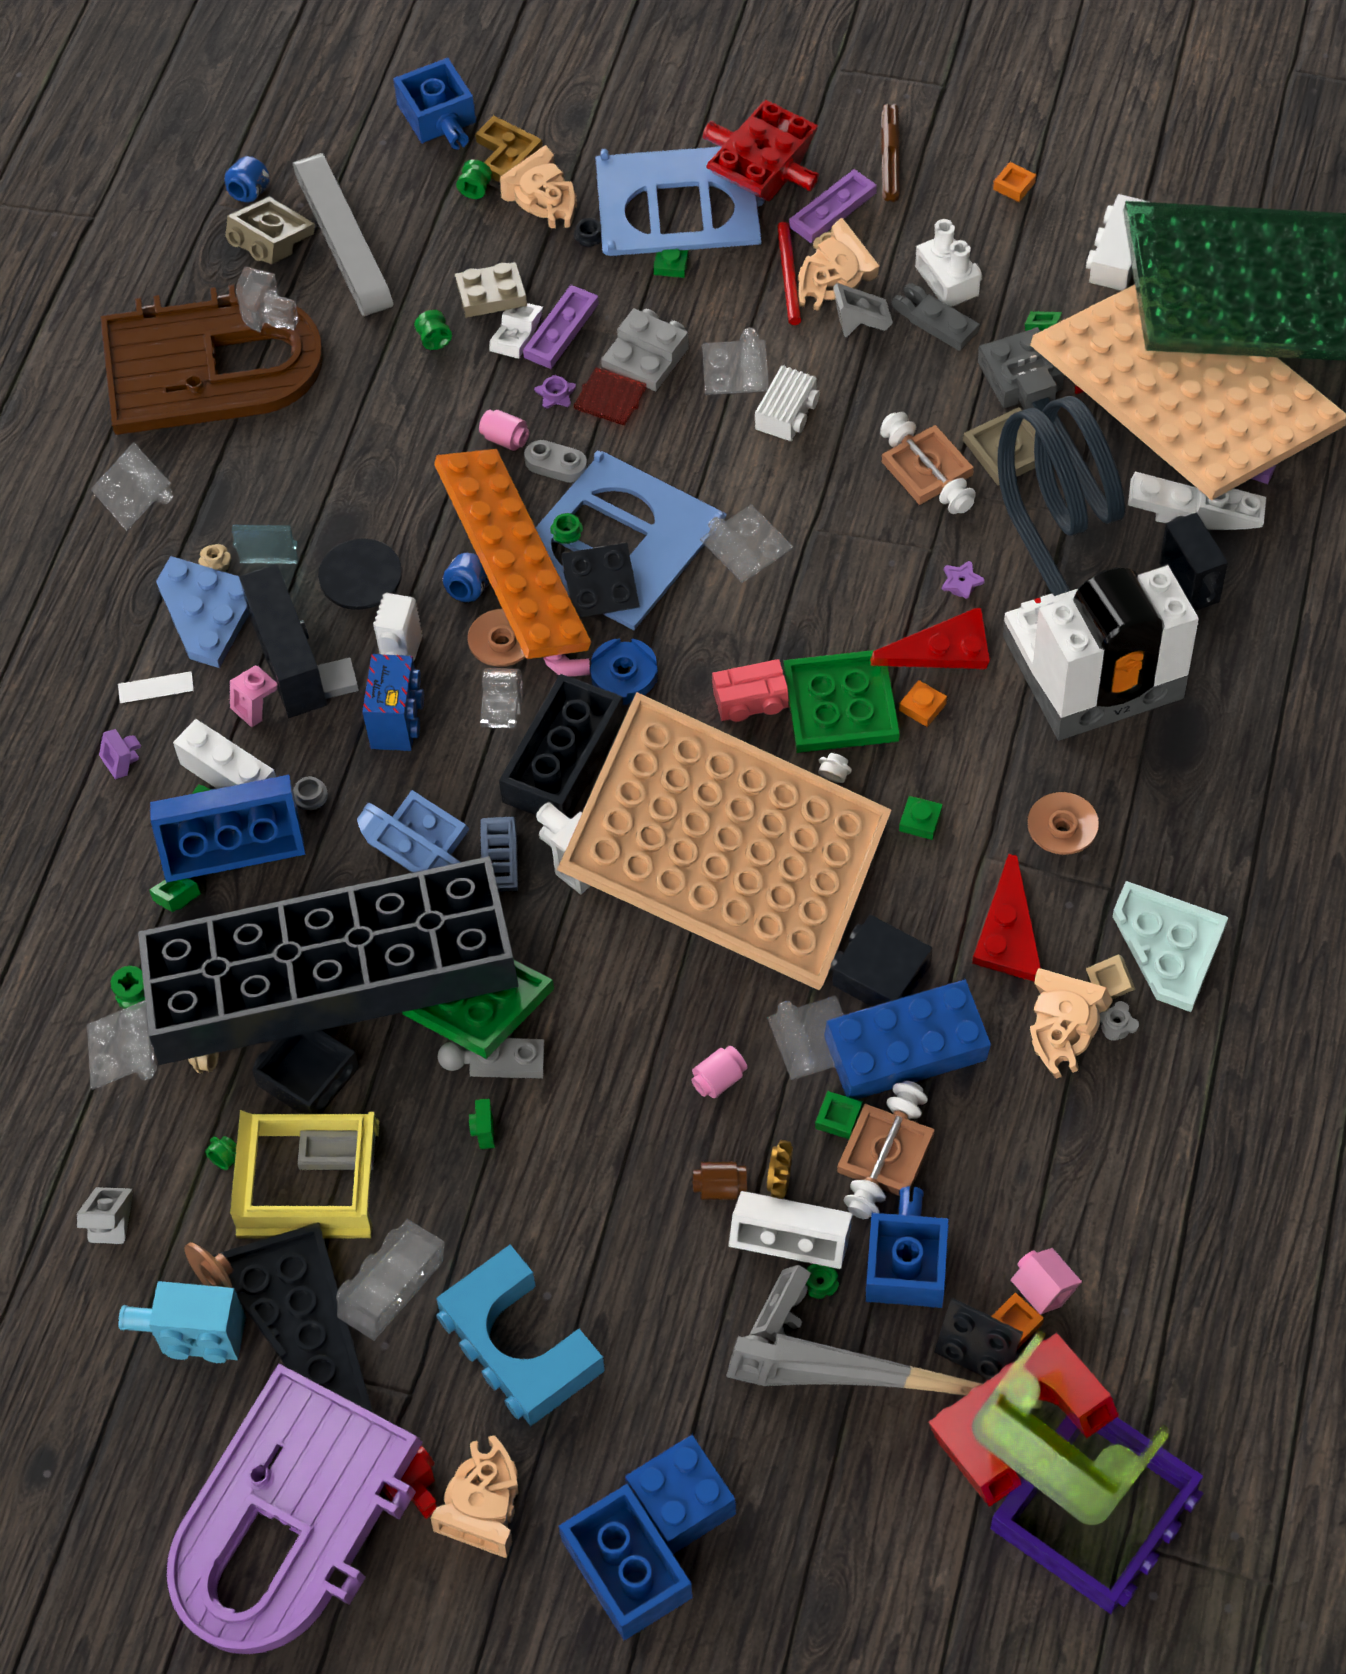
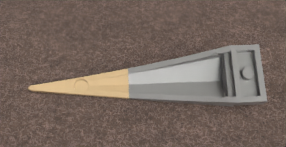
(805, 1362)

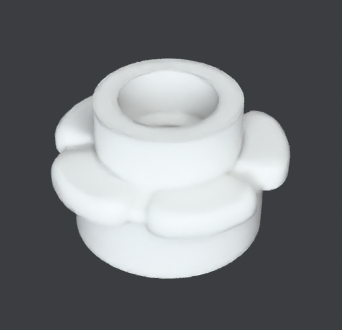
(834, 768)

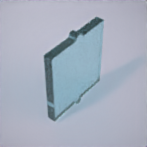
(265, 543)

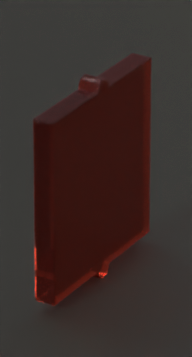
(610, 396)

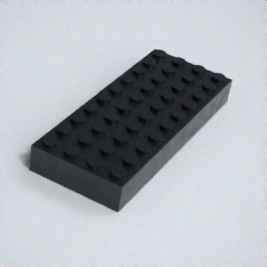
(325, 960)

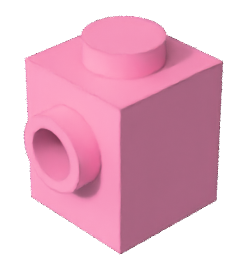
(1045, 1280)

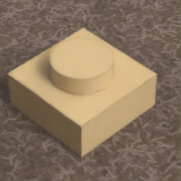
(1113, 975)

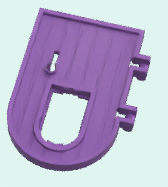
(319, 1485)

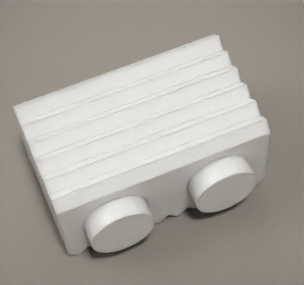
(786, 403)
(398, 626)

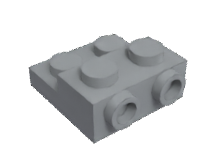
(646, 348)

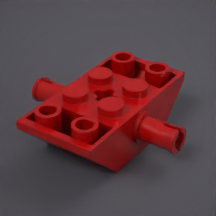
(763, 151)

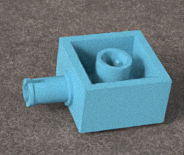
(191, 1321)

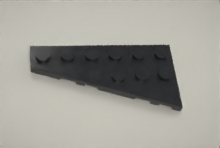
(293, 1302)

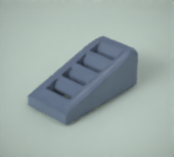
(501, 832)

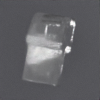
(260, 301)
(501, 697)

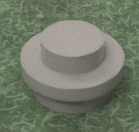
(310, 793)

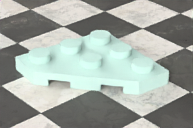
(1169, 941)

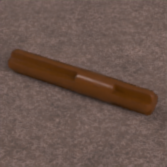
(890, 152)

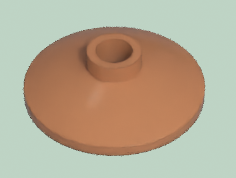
(486, 635)
(1065, 811)
(209, 1269)

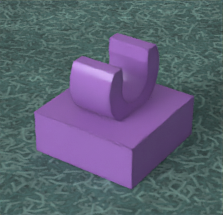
(118, 752)

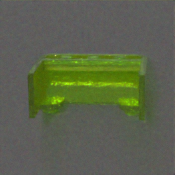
(1046, 1459)

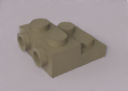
(267, 230)

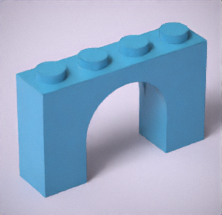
(532, 1384)

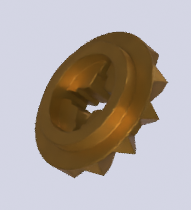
(780, 1169)

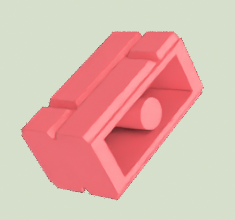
(750, 690)

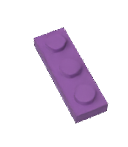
(833, 205)
(560, 327)

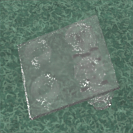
(736, 365)
(132, 486)
(745, 542)
(801, 1035)
(120, 1046)

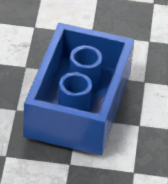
(625, 1562)

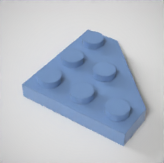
(204, 608)

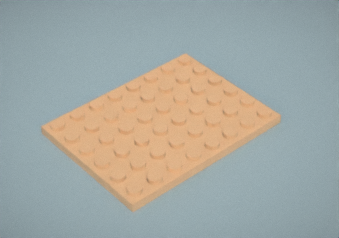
(1200, 412)
(726, 841)

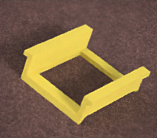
(275, 1220)

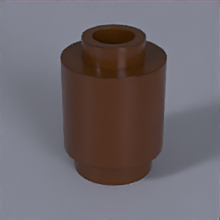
(720, 1180)

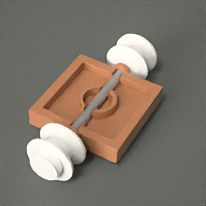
(927, 464)
(885, 1149)

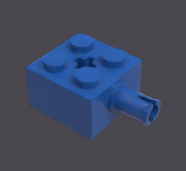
(436, 102)
(912, 1238)

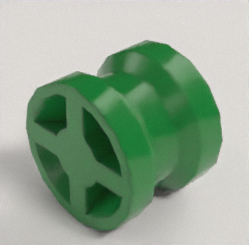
(474, 179)
(433, 329)
(124, 977)

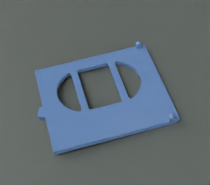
(627, 175)
(668, 542)

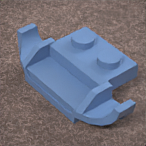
(416, 836)

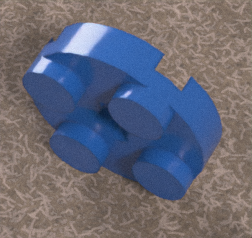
(616, 653)

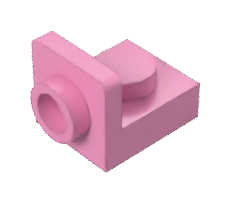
(248, 693)

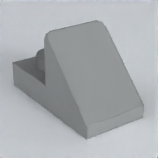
(860, 307)
(106, 1215)

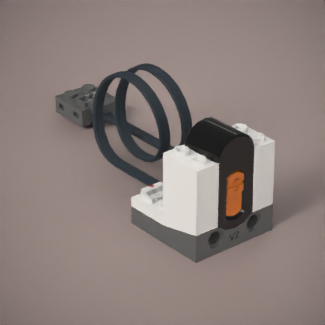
(1121, 635)

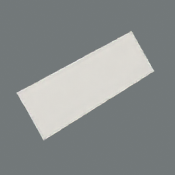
(155, 687)

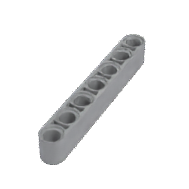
(343, 235)

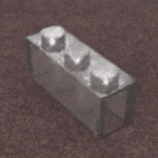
(389, 1279)

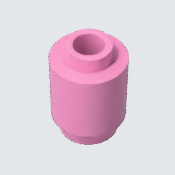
(504, 429)
(718, 1072)

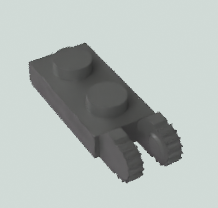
(935, 317)

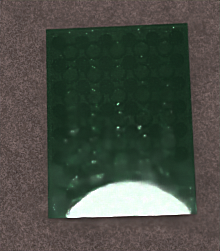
(1239, 279)

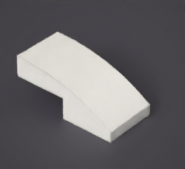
(516, 330)

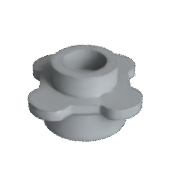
(1117, 1031)

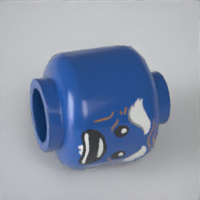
(247, 179)
(465, 578)

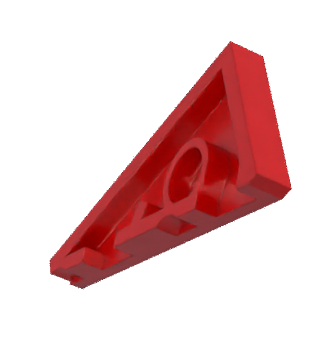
(950, 644)
(1007, 934)

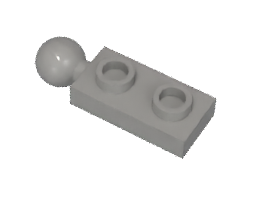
(511, 1059)

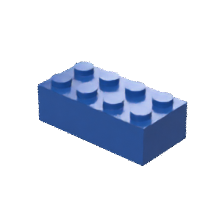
(227, 828)
(907, 1040)

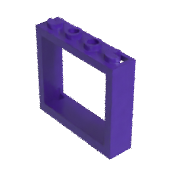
(1162, 1463)

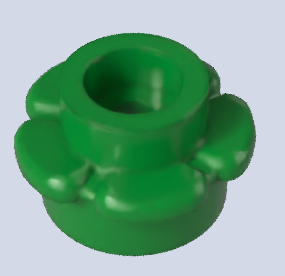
(566, 528)
(222, 1152)
(830, 1283)

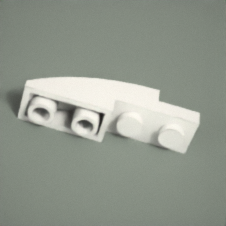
(1172, 499)

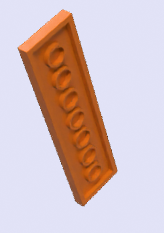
(512, 554)

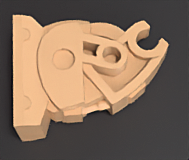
(540, 188)
(837, 260)
(1065, 1018)
(481, 1504)

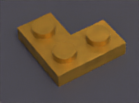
(509, 145)

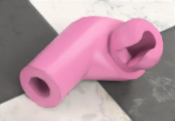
(563, 665)

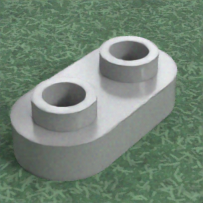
(554, 460)

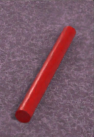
(789, 273)

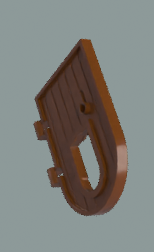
(174, 349)

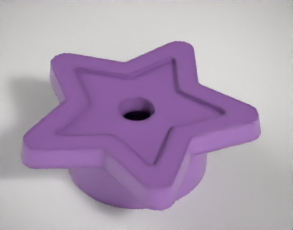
(553, 384)
(958, 587)

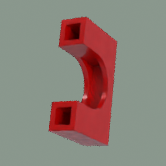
(1062, 1382)

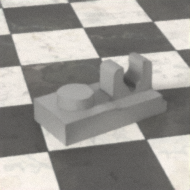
(787, 1292)

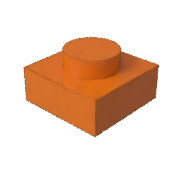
(1014, 181)
(922, 703)
(1019, 1315)

